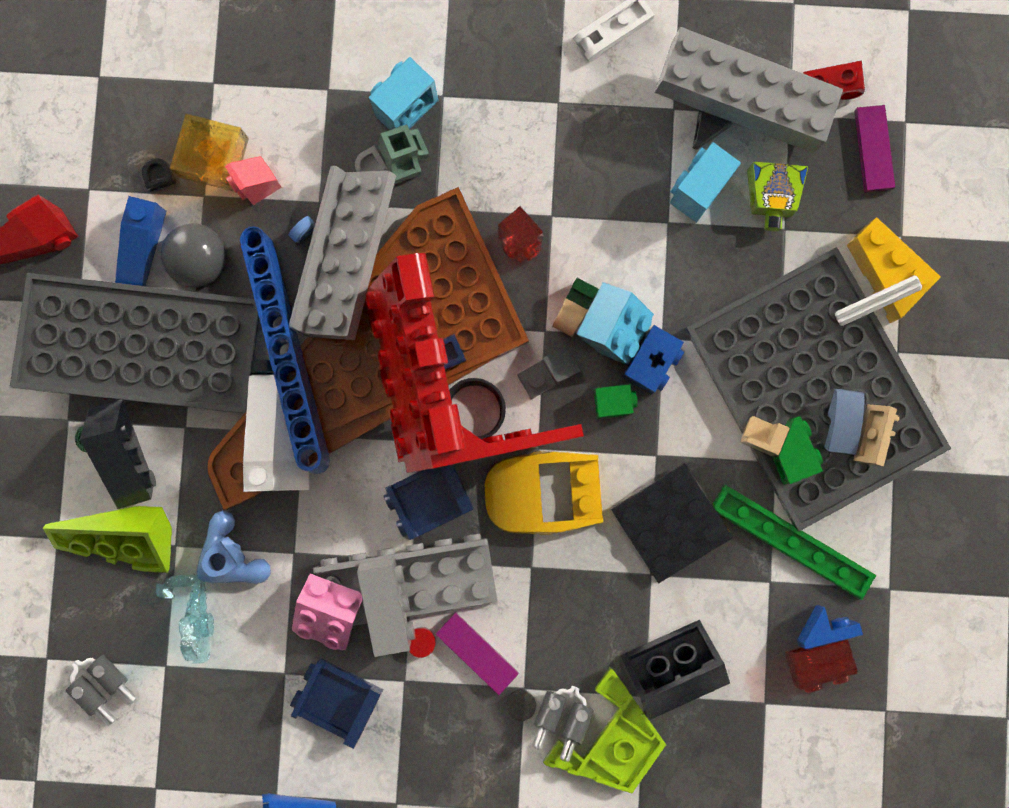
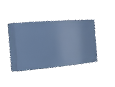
(846, 421)

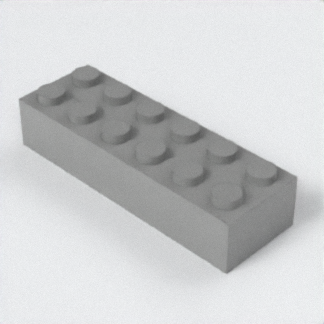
(748, 90)

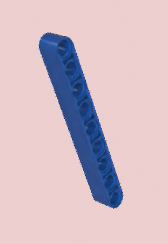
(293, 359)

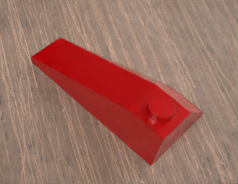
(34, 230)

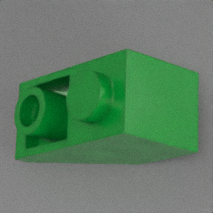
(797, 456)

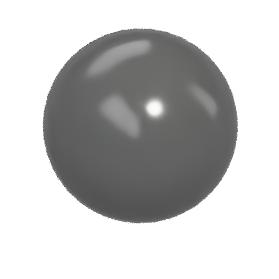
(193, 255)

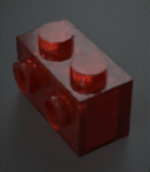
(520, 236)

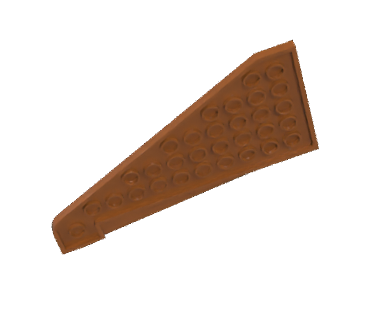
(347, 373)

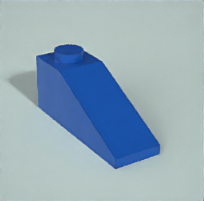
(138, 240)

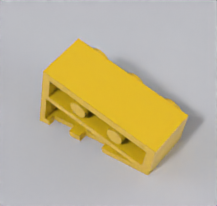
(889, 261)

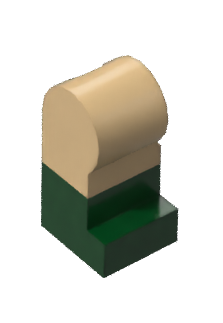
(575, 307)

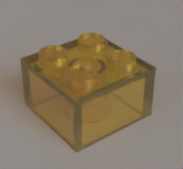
(206, 149)

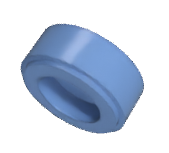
(302, 229)

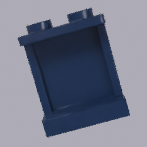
(427, 500)
(336, 701)

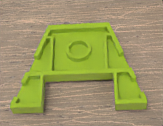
(622, 749)

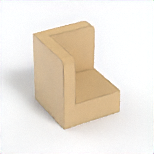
(764, 436)

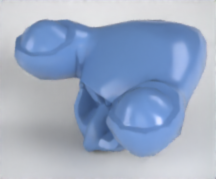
(222, 558)

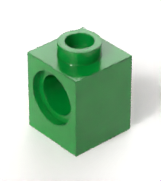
(614, 401)

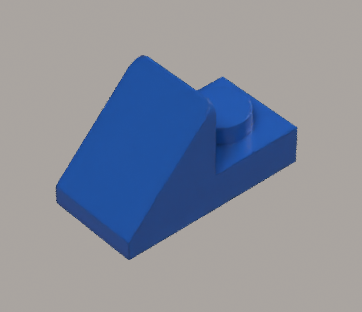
(819, 631)

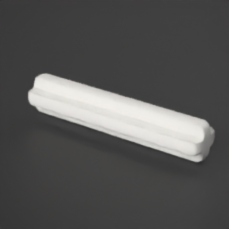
(878, 300)

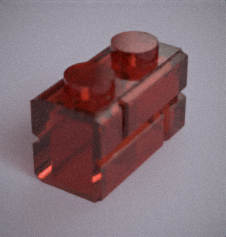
(821, 665)

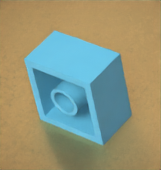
(403, 95)
(707, 177)
(615, 323)

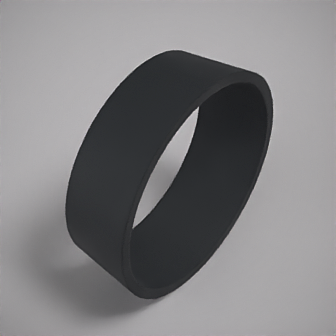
(486, 384)

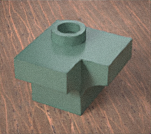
(402, 151)

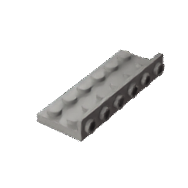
(342, 254)
(434, 576)

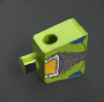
(775, 191)

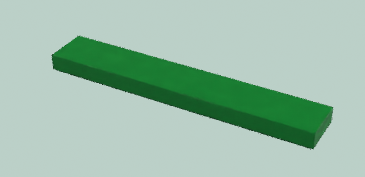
(793, 543)

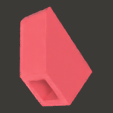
(252, 179)

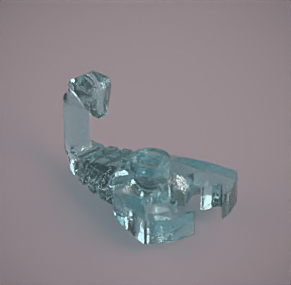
(197, 623)

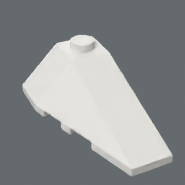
(267, 445)

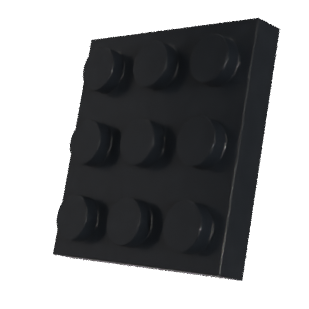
(671, 523)

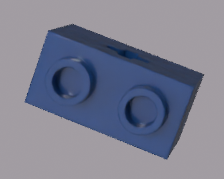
(655, 343)

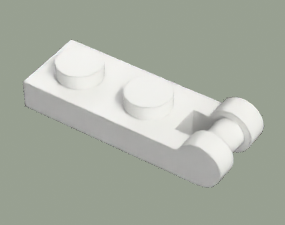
(614, 27)

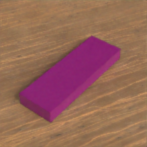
(874, 148)
(477, 653)

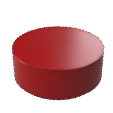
(423, 643)

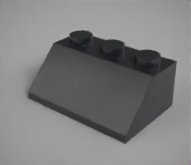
(675, 669)

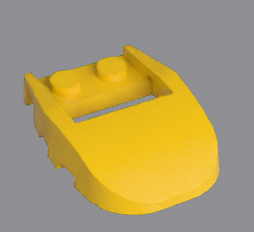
(515, 493)

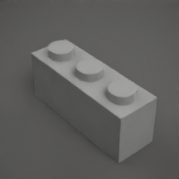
(385, 606)

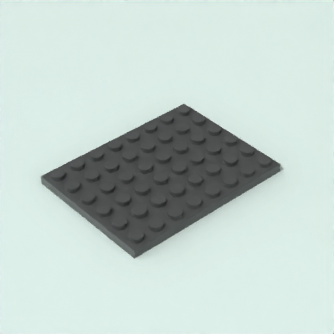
(783, 358)

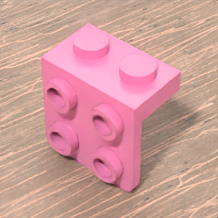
(326, 612)

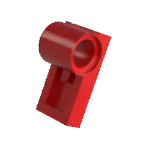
(845, 76)

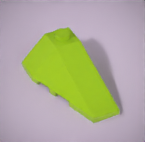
(129, 535)

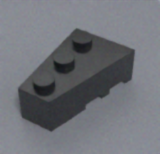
(117, 454)

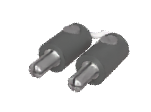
(89, 697)
(576, 724)

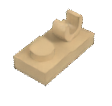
(876, 434)

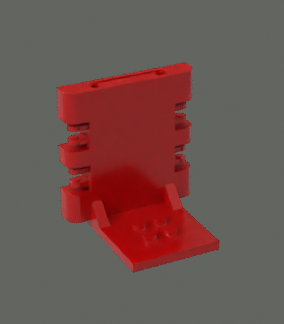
(414, 376)

